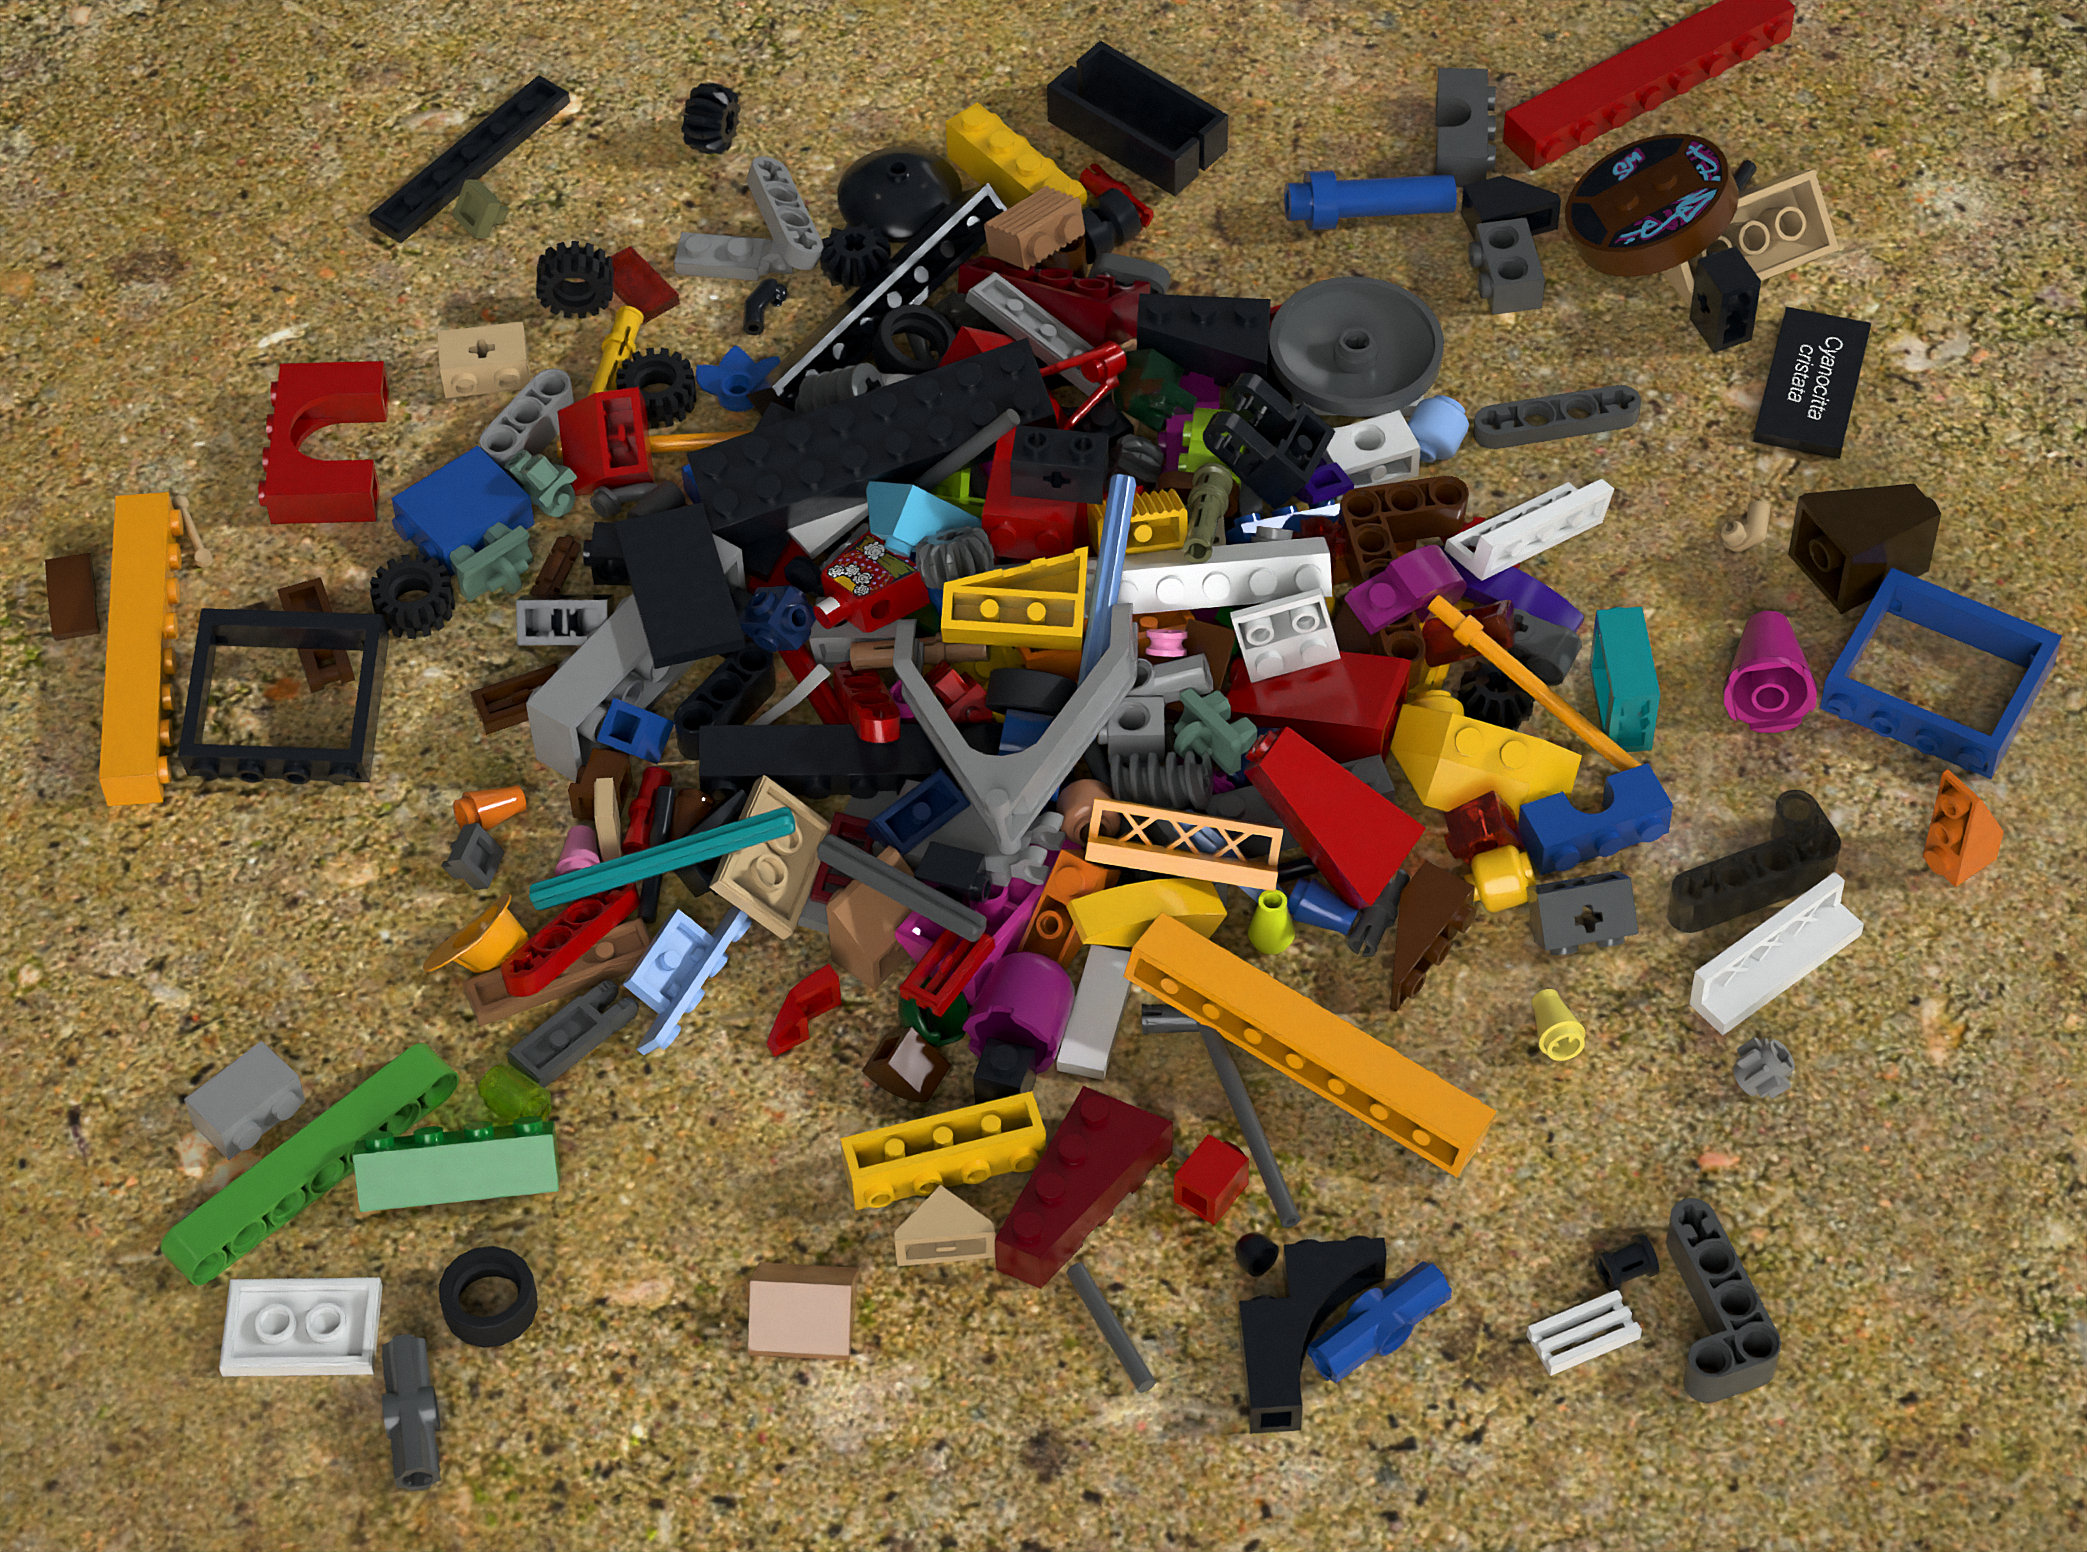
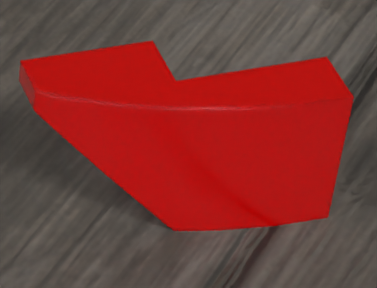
(804, 1002)

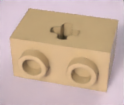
(483, 359)

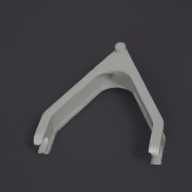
(1017, 786)

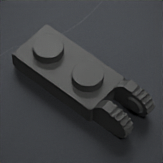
(571, 1033)

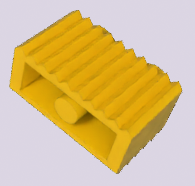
(1156, 523)

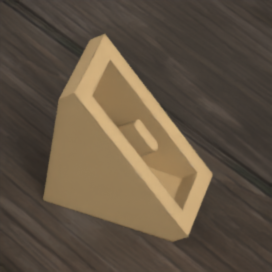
(944, 1231)

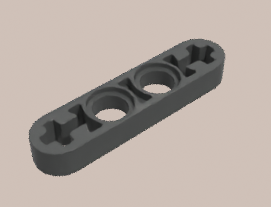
(1559, 423)

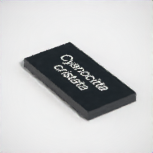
(1812, 382)

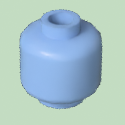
(1438, 427)

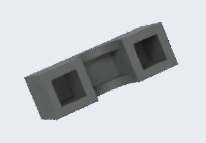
(1464, 124)

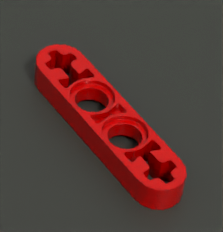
(867, 703)
(538, 964)

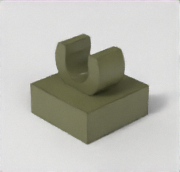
(478, 209)

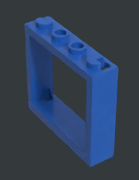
(1961, 620)

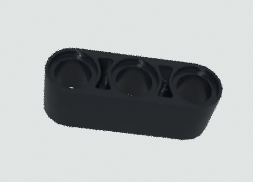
(726, 696)

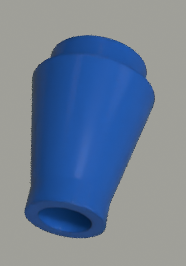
(1320, 907)

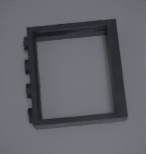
(285, 630)

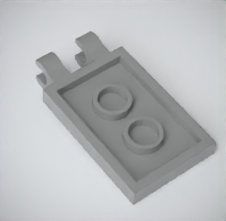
(971, 833)

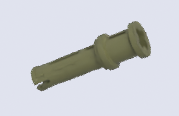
(1207, 505)

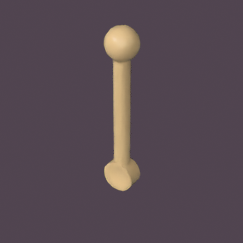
(202, 556)

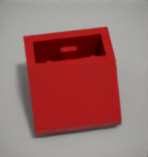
(606, 440)

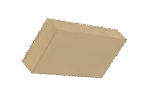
(607, 819)

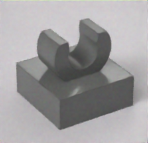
(474, 857)

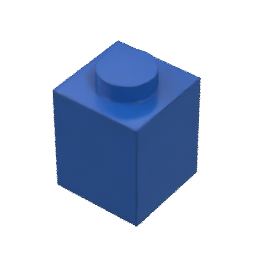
(635, 731)

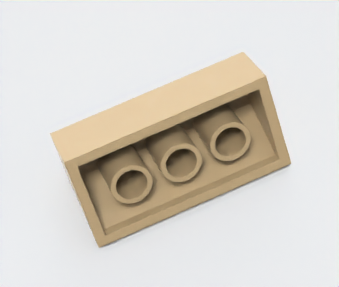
(1773, 228)

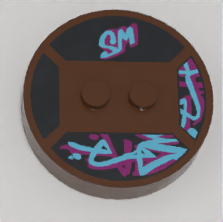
(1652, 205)

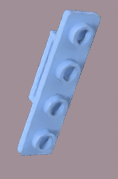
(677, 966)

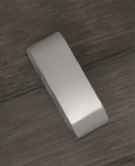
(529, 419)

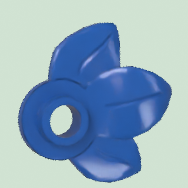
(734, 378)

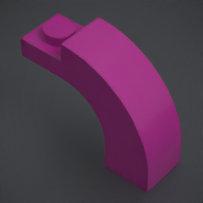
(1406, 586)

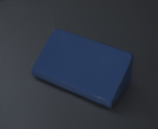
(918, 813)

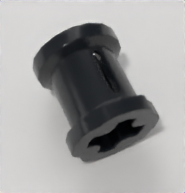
(1626, 1262)

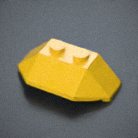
(1461, 758)

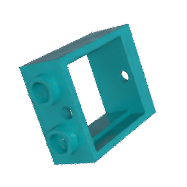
(1624, 678)

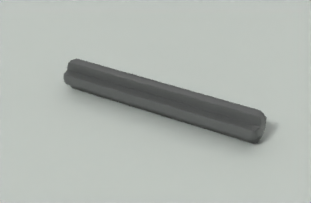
(901, 887)

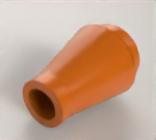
(489, 806)

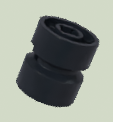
(1109, 223)

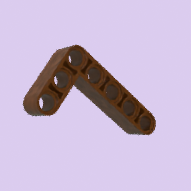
(1391, 514)

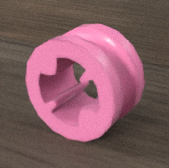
(1166, 642)

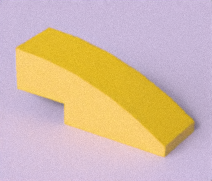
(1126, 911)

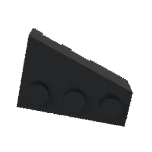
(1207, 333)

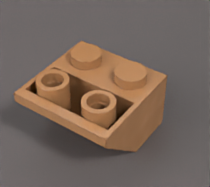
(865, 925)

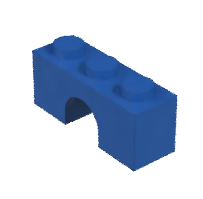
(1562, 836)

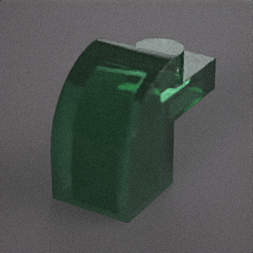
(1151, 390)

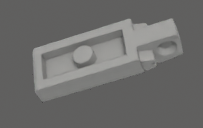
(728, 257)

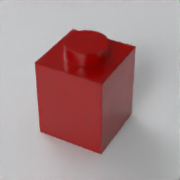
(1211, 1179)

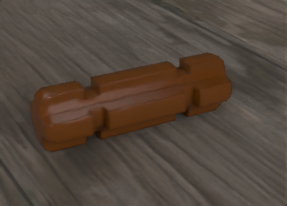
(556, 566)

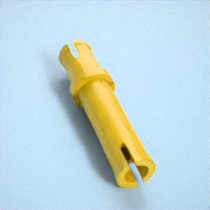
(616, 348)

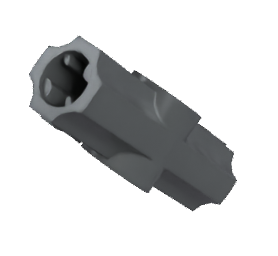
(411, 1412)

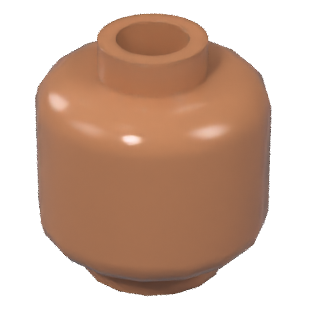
(1076, 806)

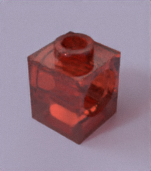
(1481, 827)

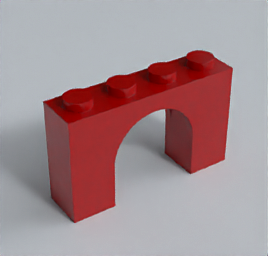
(308, 399)

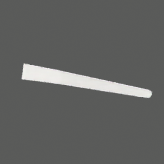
(795, 696)

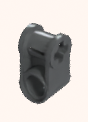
(1544, 647)

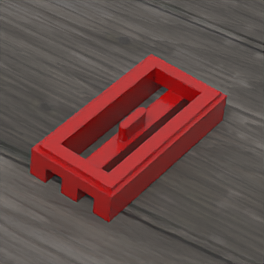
(927, 997)

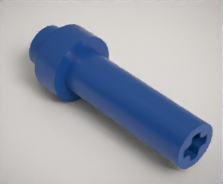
(1324, 199)

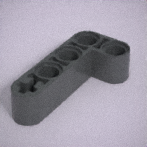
(1713, 1295)

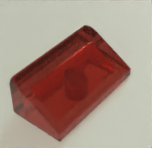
(1445, 649)

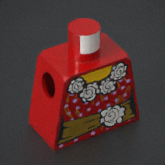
(870, 587)

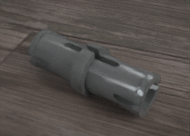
(1378, 917)

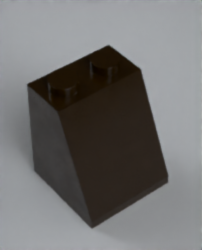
(1856, 536)

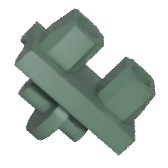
(543, 482)
(496, 565)
(1205, 729)

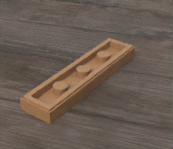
(607, 959)

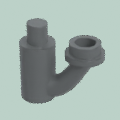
(653, 496)

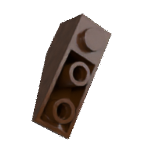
(1429, 917)

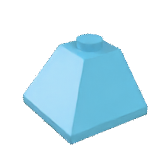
(907, 514)

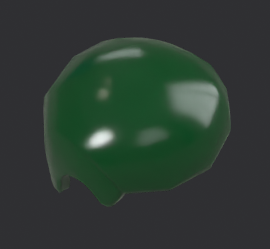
(934, 1029)

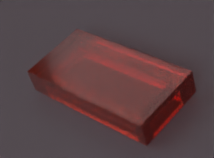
(641, 285)

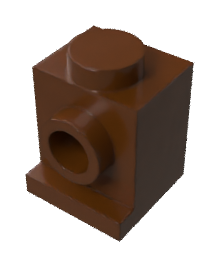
(601, 764)

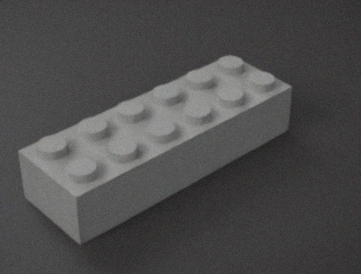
(611, 663)

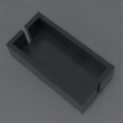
(1137, 118)

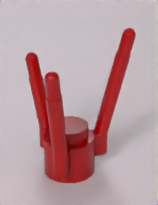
(1097, 365)

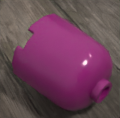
(1023, 1003)

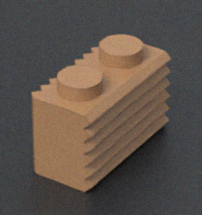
(1035, 228)

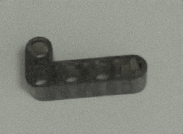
(1794, 861)

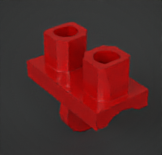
(958, 695)

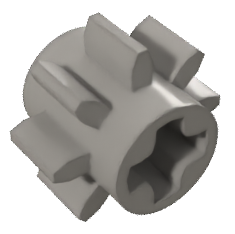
(1763, 1067)

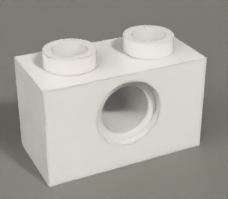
(1375, 451)

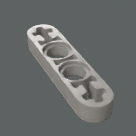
(784, 213)

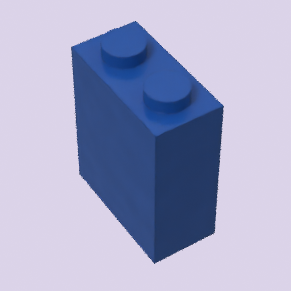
(459, 506)

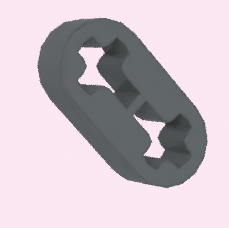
(1129, 269)

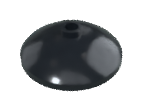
(897, 191)

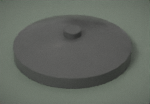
(1356, 346)

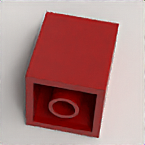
(1026, 525)

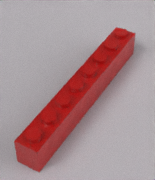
(1644, 77)

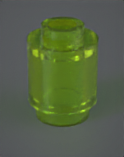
(513, 1094)

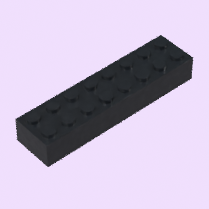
(886, 435)

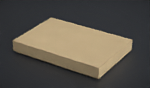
(777, 875)

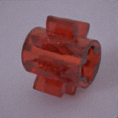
(1324, 528)

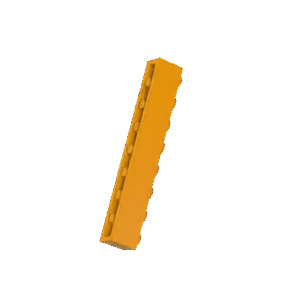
(140, 650)
(1309, 1044)

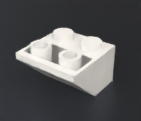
(1285, 635)

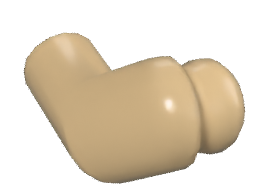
(1748, 534)

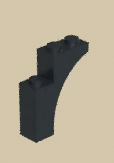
(1278, 1330)

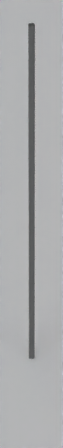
(1213, 1039)

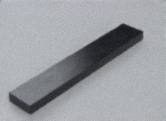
(469, 159)

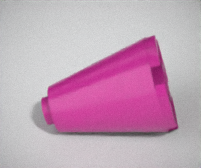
(1769, 676)

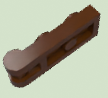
(312, 597)

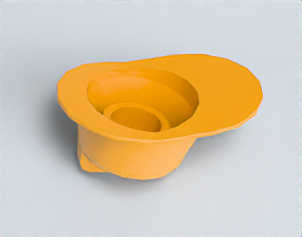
(483, 942)

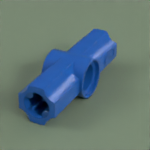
(1379, 1321)

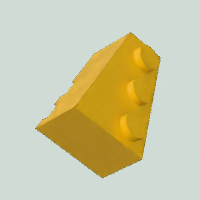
(1020, 605)

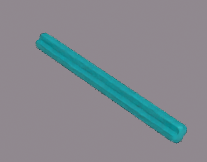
(662, 858)

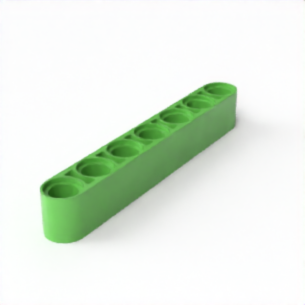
(306, 1165)

